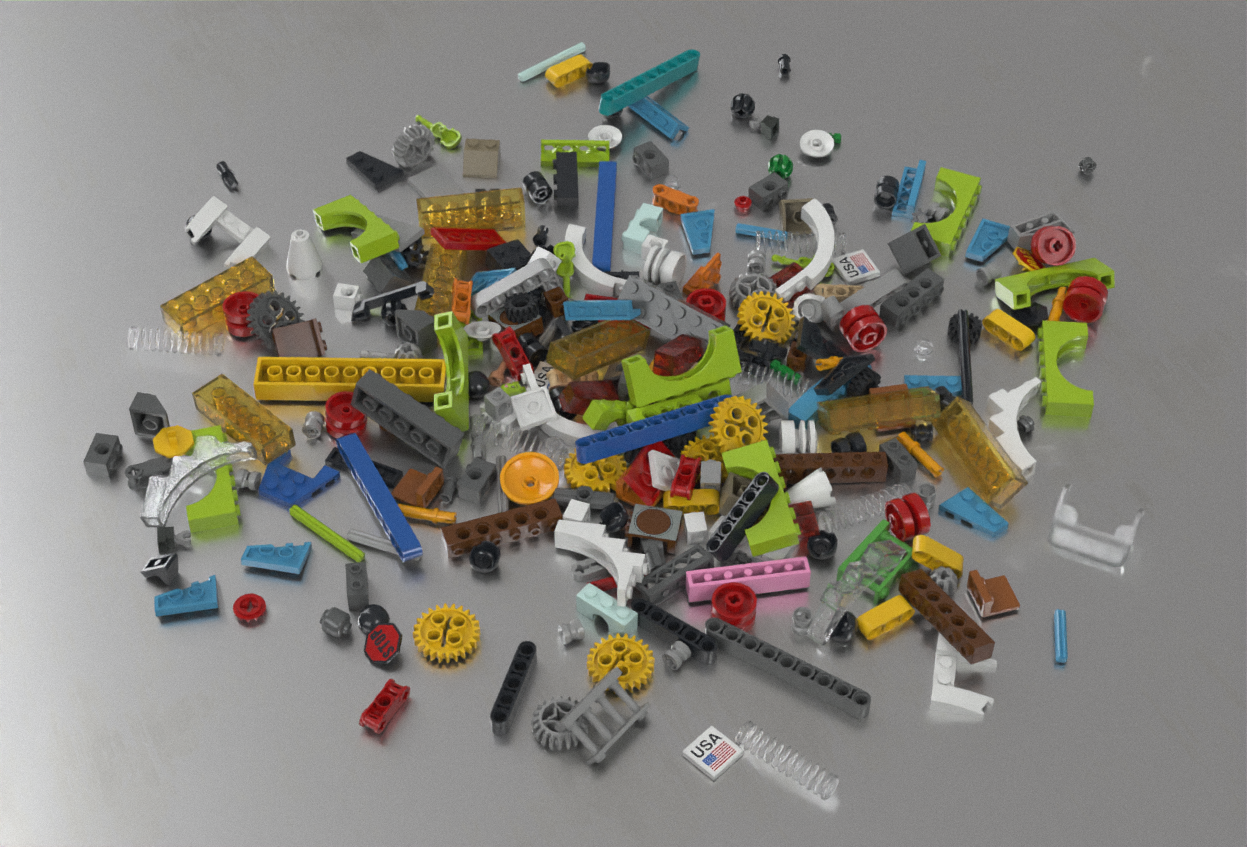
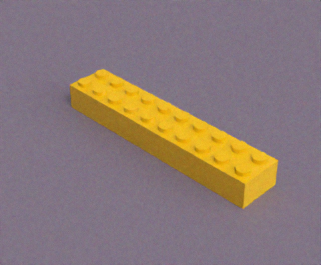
(322, 377)

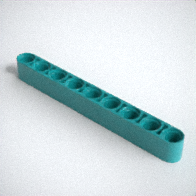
(648, 82)

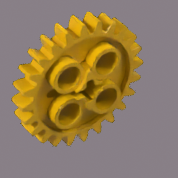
(750, 312)
(743, 411)
(705, 449)
(580, 474)
(433, 627)
(621, 653)

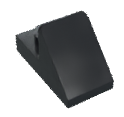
(163, 566)

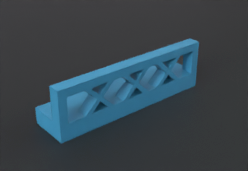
(658, 117)
(912, 193)
(600, 310)

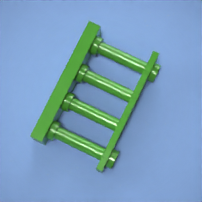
(880, 533)

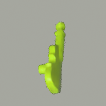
(448, 137)
(566, 252)
(802, 262)

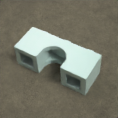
(646, 219)
(594, 602)

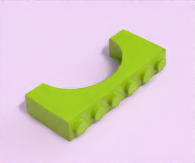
(962, 192)
(349, 212)
(1018, 288)
(718, 362)
(1061, 396)
(454, 402)
(219, 505)
(777, 526)

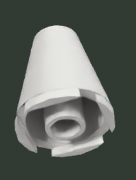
(302, 257)
(813, 488)

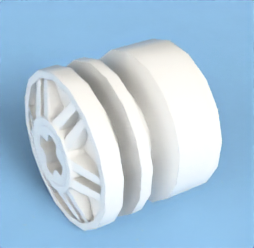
(664, 265)
(797, 440)

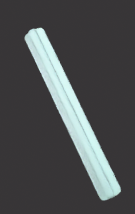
(556, 59)

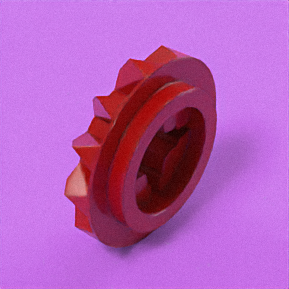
(242, 604)

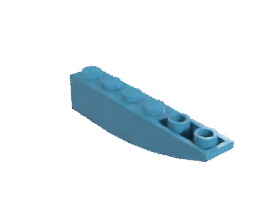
(806, 406)

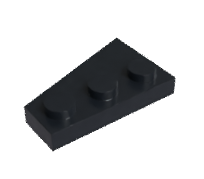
(373, 170)
(814, 344)
(843, 372)

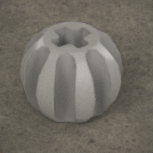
(408, 351)
(944, 579)

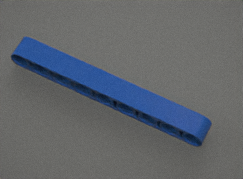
(604, 216)
(646, 431)
(379, 497)

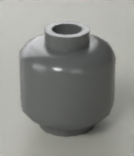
(335, 622)

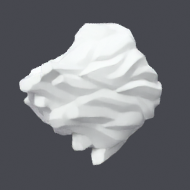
(808, 306)

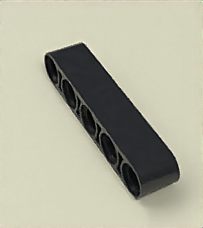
(742, 516)
(673, 629)
(518, 677)

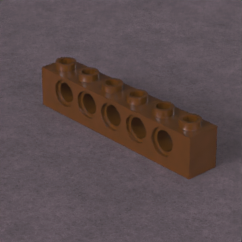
(838, 467)
(501, 527)
(946, 616)

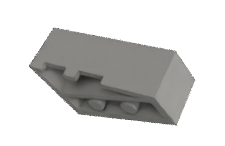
(1022, 232)
(768, 399)

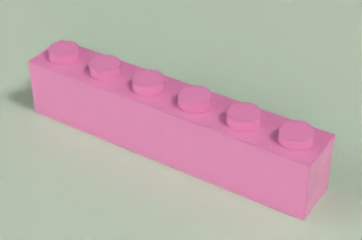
(759, 576)

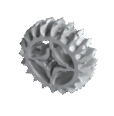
(413, 145)
(747, 285)
(547, 717)

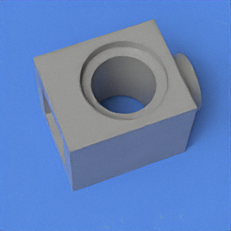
(498, 404)
(710, 475)

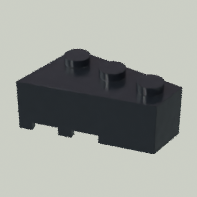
(566, 179)

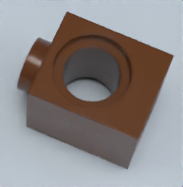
(554, 301)
(796, 359)

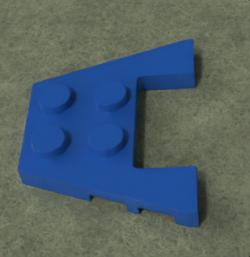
(290, 486)

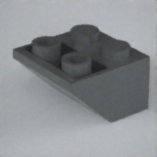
(914, 249)

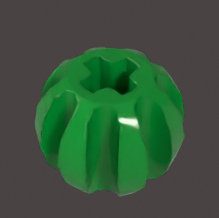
(780, 165)

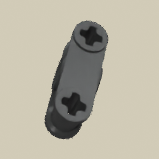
(144, 470)

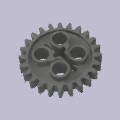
(261, 310)

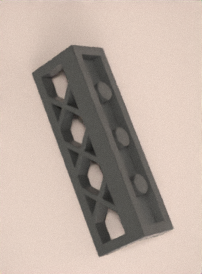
(669, 587)

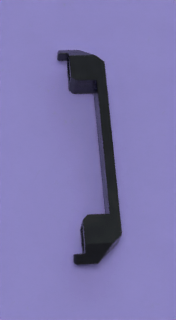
(362, 308)

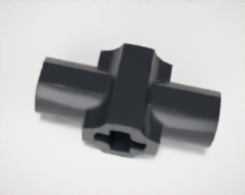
(768, 349)

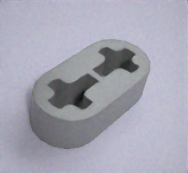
(589, 568)

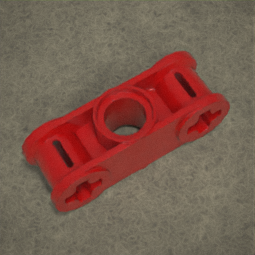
(509, 344)
(686, 477)
(384, 706)

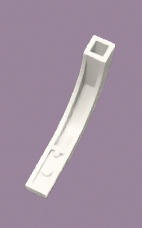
(820, 223)
(585, 272)
(562, 427)

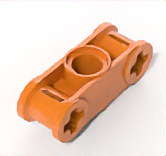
(674, 200)
(461, 300)

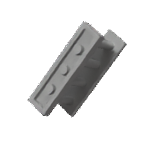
(583, 708)

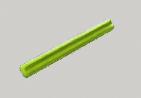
(327, 533)

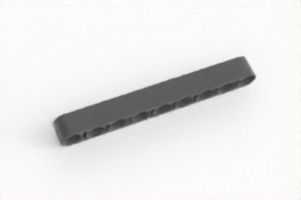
(789, 668)

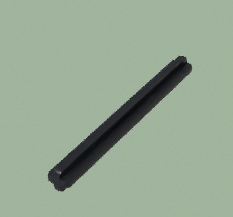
(965, 356)

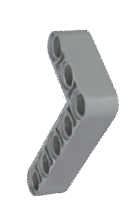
(523, 280)
(871, 295)

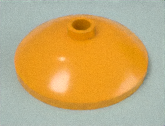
(529, 469)

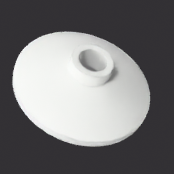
(606, 133)
(816, 143)
(482, 330)

